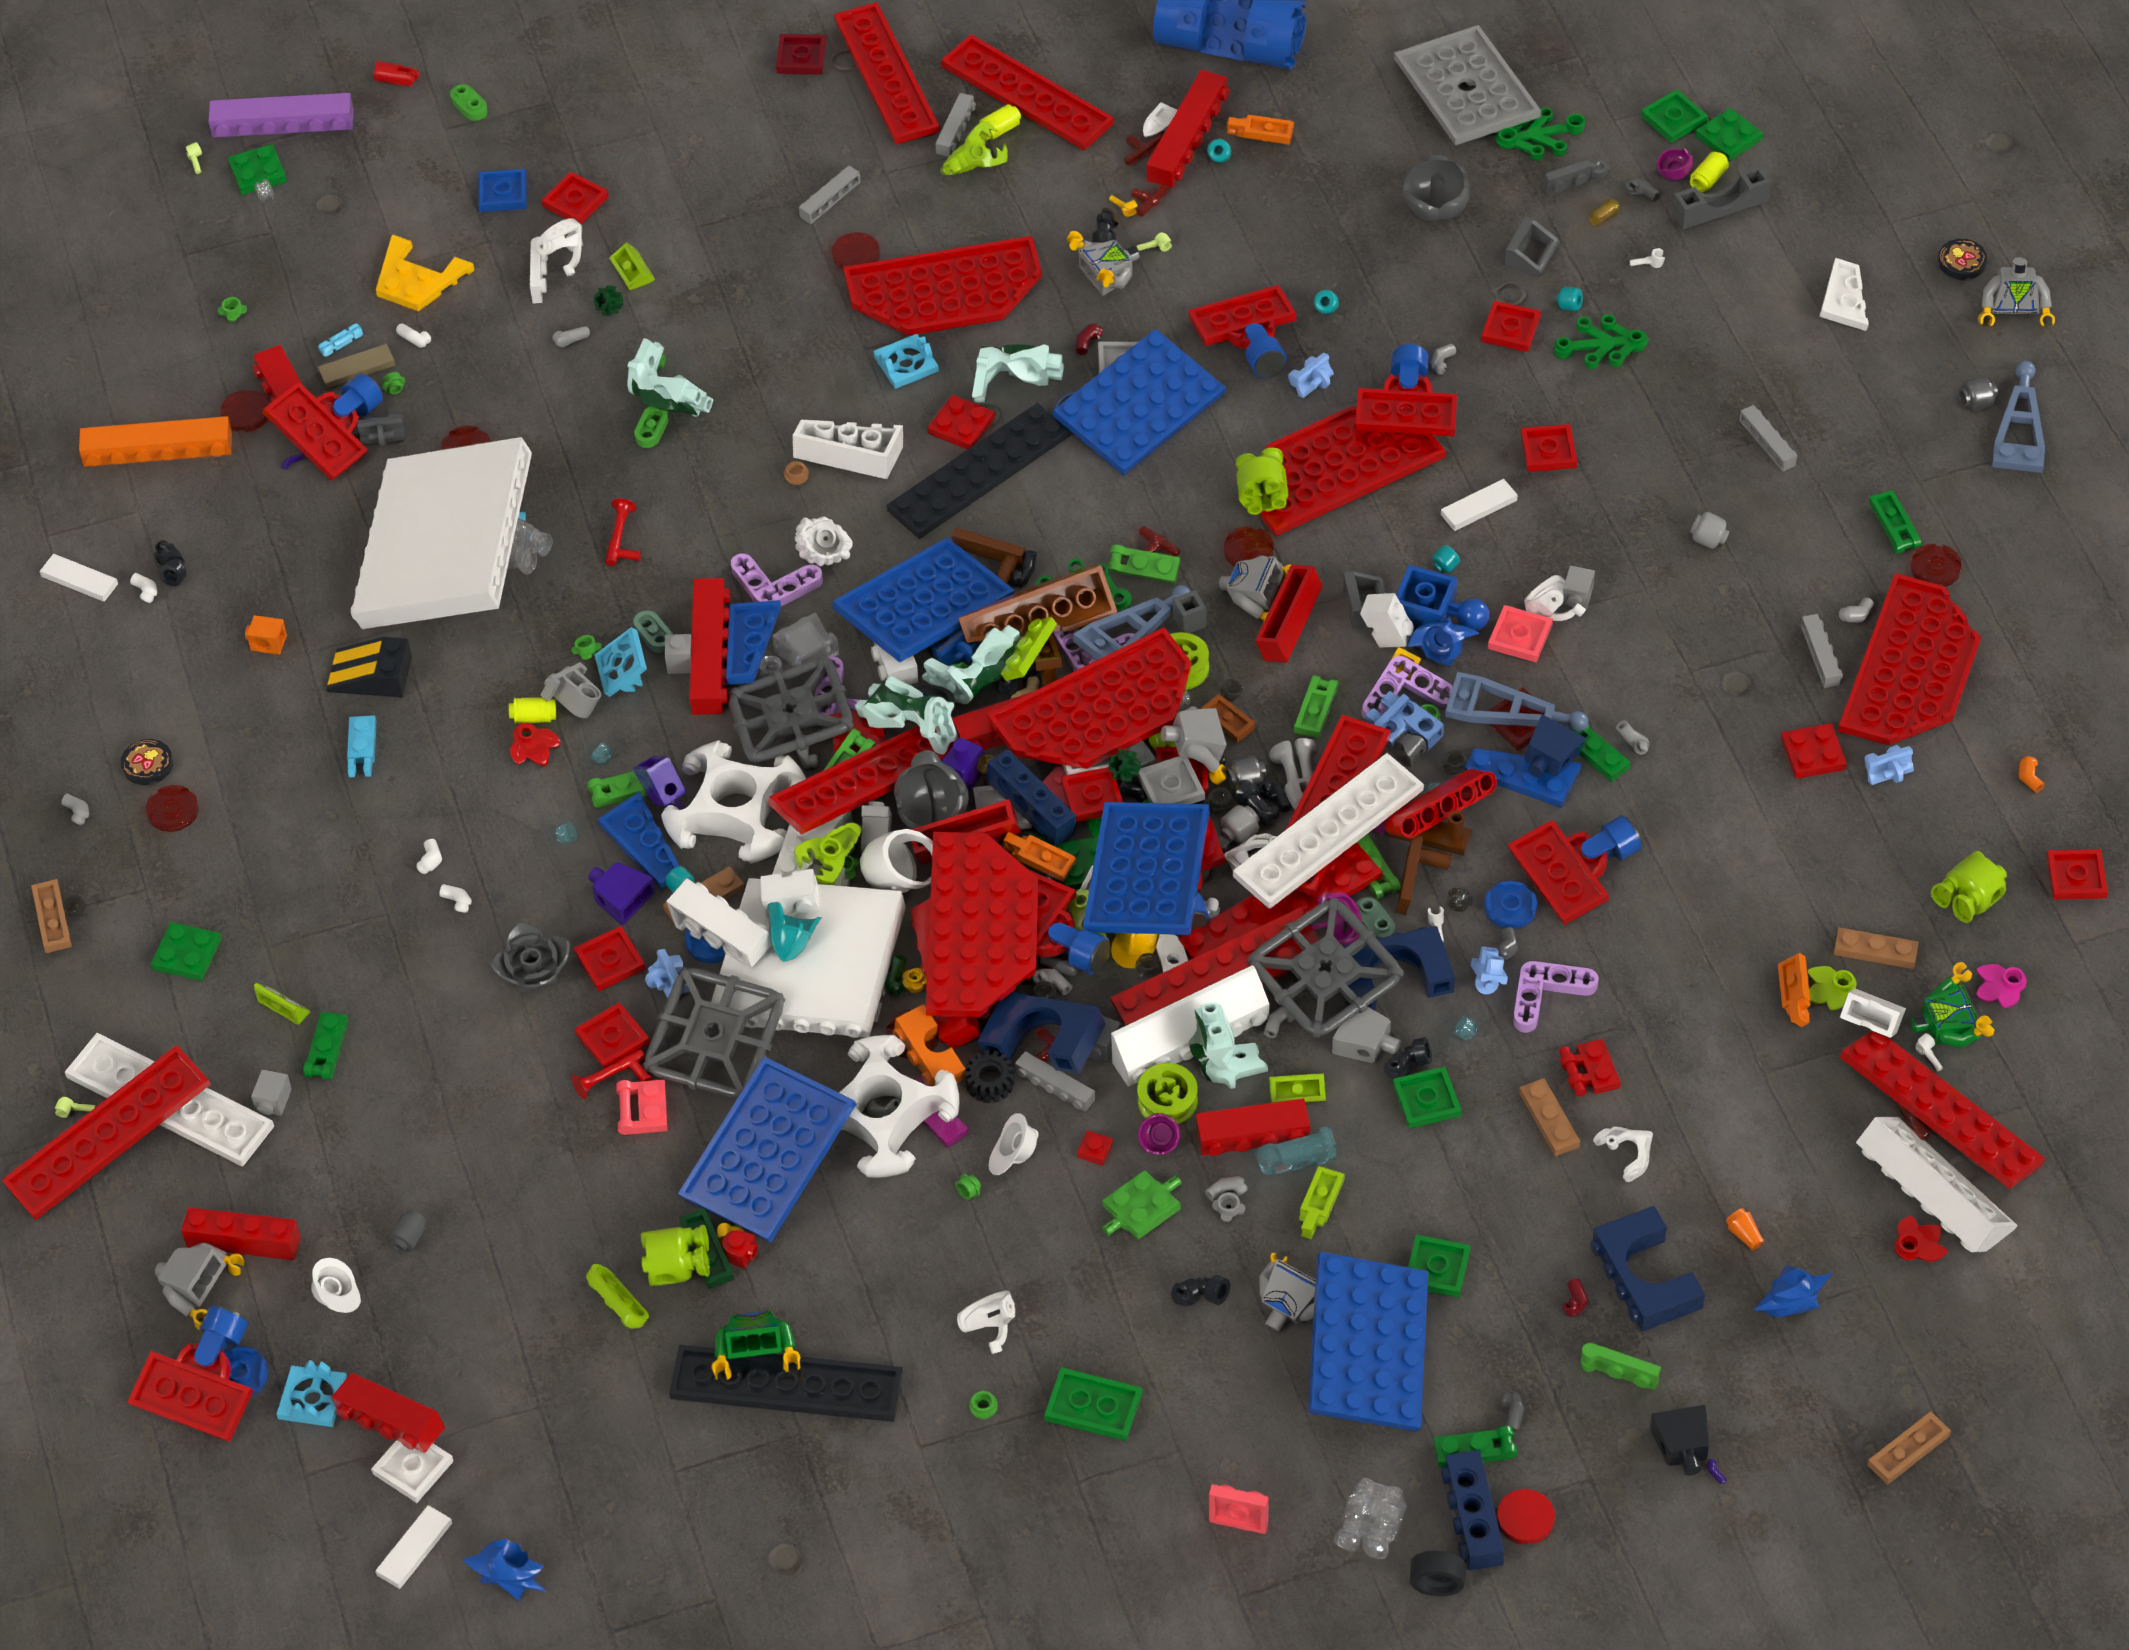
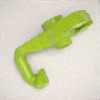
(974, 153)
(829, 851)

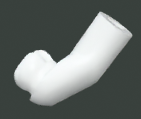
(413, 336)
(147, 586)
(431, 858)
(457, 894)

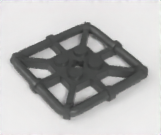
(796, 699)
(1325, 951)
(706, 1016)

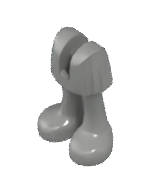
(1283, 754)

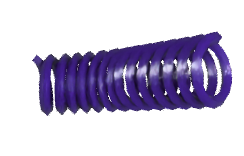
(286, 464)
(1715, 1473)

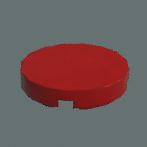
(1525, 1516)

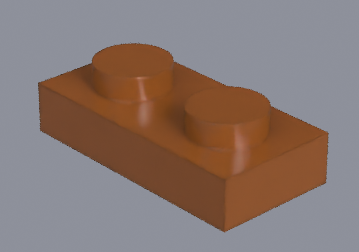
(1232, 720)

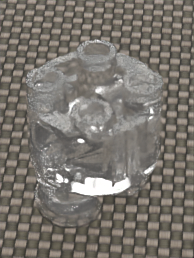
(526, 544)
(1371, 1517)

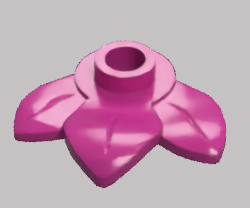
(1998, 986)

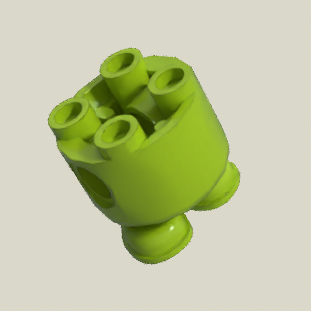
(1262, 481)
(1971, 887)
(671, 1257)

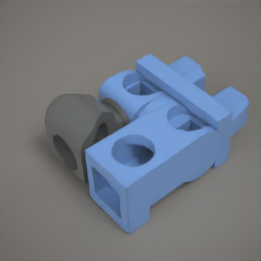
(1406, 716)

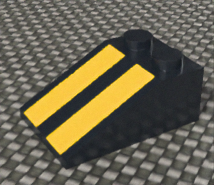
(371, 668)

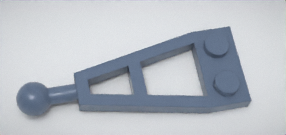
(2017, 455)
(1099, 644)
(1466, 692)

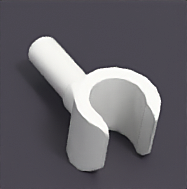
(1655, 260)
(1212, 907)
(1437, 920)
(1924, 1046)

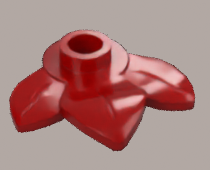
(534, 746)
(1921, 1239)

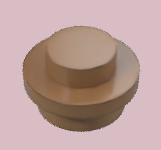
(796, 473)

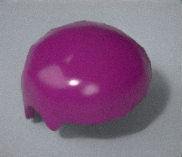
(1675, 164)
(1159, 1134)

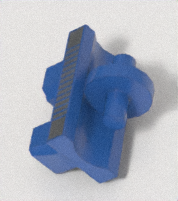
(955, 649)

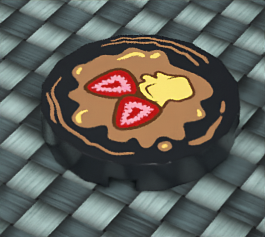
(1962, 258)
(146, 761)

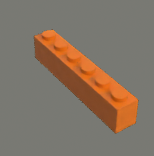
(155, 441)

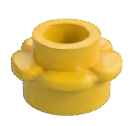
(917, 985)

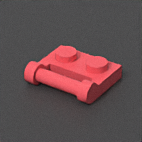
(651, 1106)

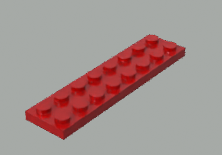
(886, 73)
(1028, 92)
(1347, 754)
(849, 782)
(1345, 874)
(1208, 969)
(1943, 1108)
(106, 1132)

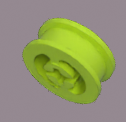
(1198, 653)
(1163, 1080)

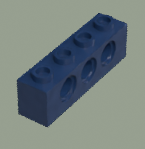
(1031, 797)
(1469, 1468)

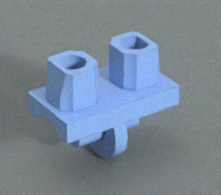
(1314, 374)
(1890, 765)
(1488, 970)
(664, 972)

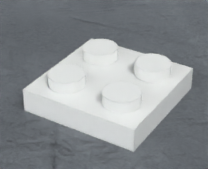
(412, 1470)

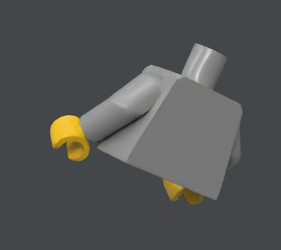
(1199, 737)
(191, 1276)

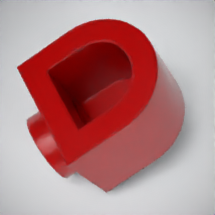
(739, 1248)

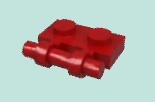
(1597, 1065)

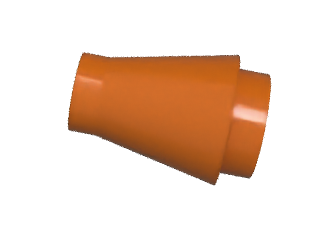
(1743, 1226)

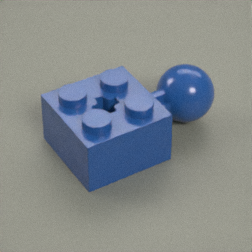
(1432, 597)

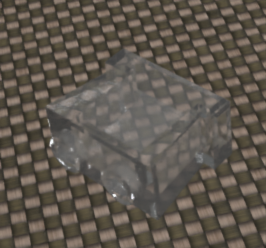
(805, 641)

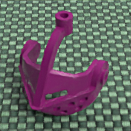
(1343, 938)

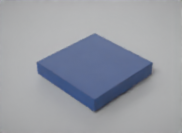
(502, 190)

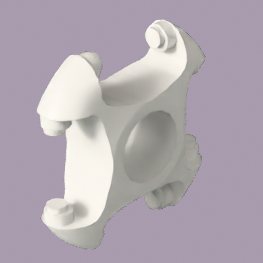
(739, 823)
(918, 1102)

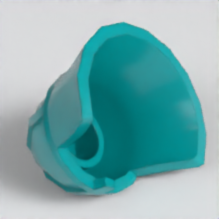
(788, 933)

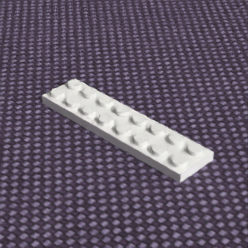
(1328, 830)
(205, 1120)

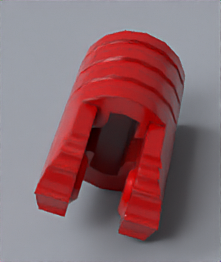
(395, 74)

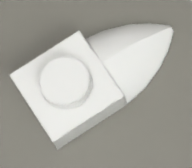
(1158, 120)

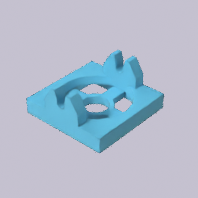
(900, 379)
(616, 649)
(309, 1414)

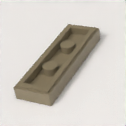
(360, 363)

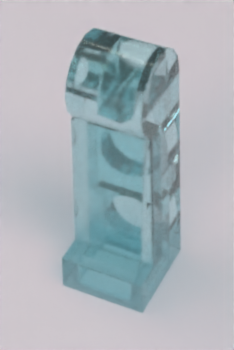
(1298, 1153)

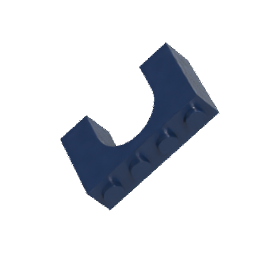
(1420, 949)
(1021, 1013)
(1647, 1302)

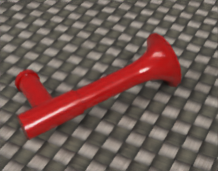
(623, 508)
(631, 1061)

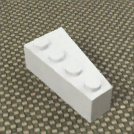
(849, 447)
(786, 863)
(718, 923)

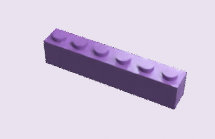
(281, 115)

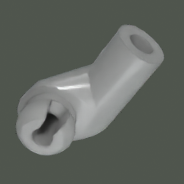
(568, 337)

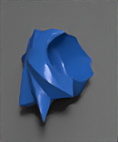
(1441, 640)
(1793, 1292)
(506, 1566)

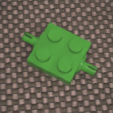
(1141, 1205)

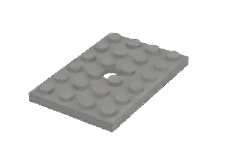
(1467, 57)

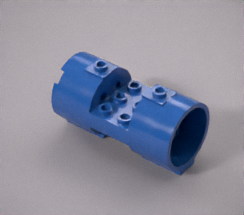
(1234, 29)

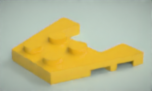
(413, 284)

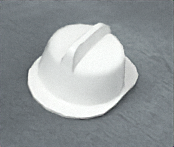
(1014, 1145)
(335, 1285)

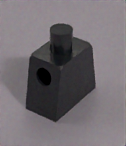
(1682, 1437)

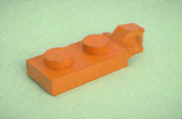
(1261, 128)
(1040, 855)
(1795, 988)

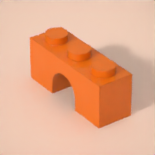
(914, 1031)

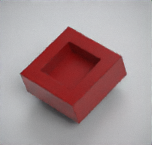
(1095, 1148)

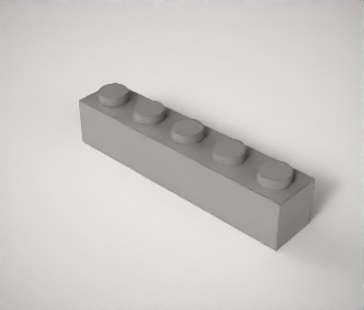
(955, 124)
(829, 194)
(1768, 438)
(1821, 650)
(1055, 1081)

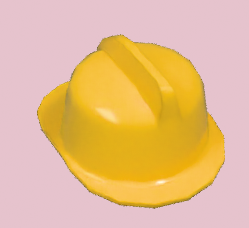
(1129, 947)

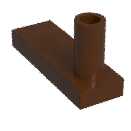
(1004, 552)
(1048, 661)
(1446, 836)
(1416, 855)

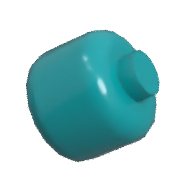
(1219, 151)
(1570, 299)
(1326, 302)
(1445, 559)
(677, 877)

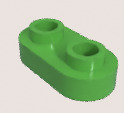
(468, 102)
(648, 430)

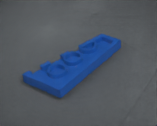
(748, 638)
(1513, 774)
(639, 837)

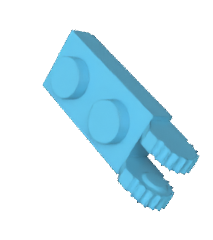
(361, 744)

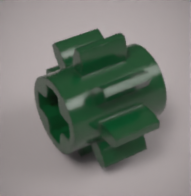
(608, 300)
(1124, 765)

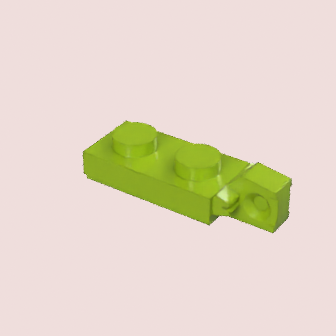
(1320, 1200)

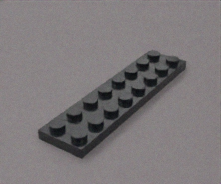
(978, 470)
(815, 1388)

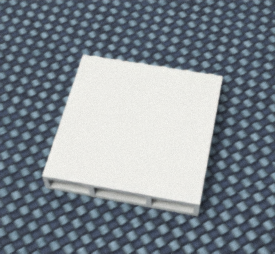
(839, 973)

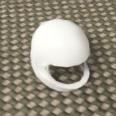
(890, 864)

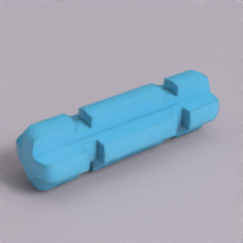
(340, 340)

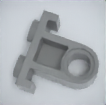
(572, 690)
(875, 822)

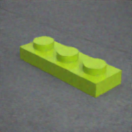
(1028, 648)

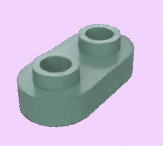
(654, 633)
(1375, 917)

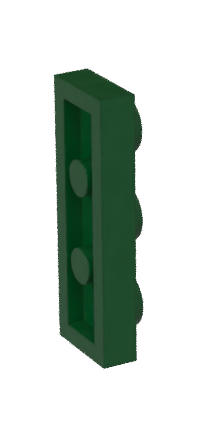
(719, 1266)

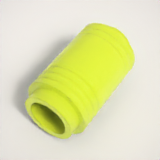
(1003, 120)
(1709, 171)
(532, 710)

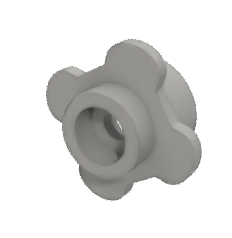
(1228, 1199)

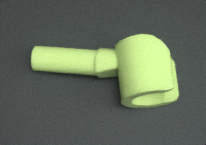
(193, 152)
(1161, 240)
(65, 1105)

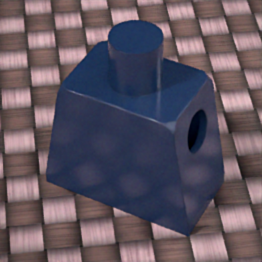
(1552, 747)

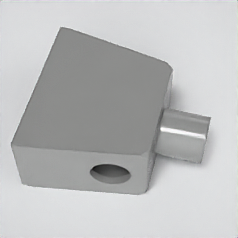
(1365, 1037)

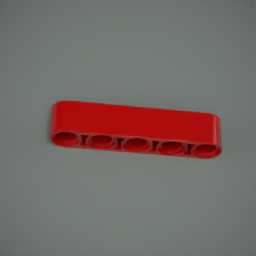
(1440, 802)

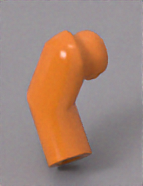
(2027, 774)

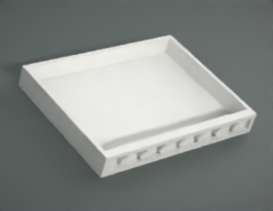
(442, 533)

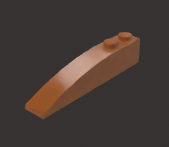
(1069, 599)

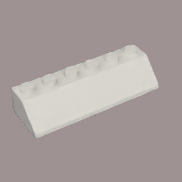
(1167, 1032)
(1935, 1184)

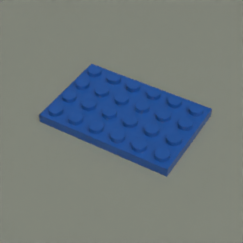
(1139, 401)
(921, 599)
(1147, 868)
(767, 1149)
(1368, 1342)

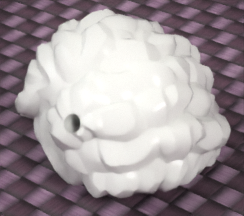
(814, 548)

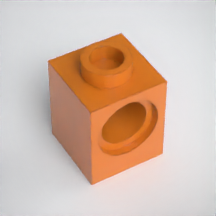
(266, 634)

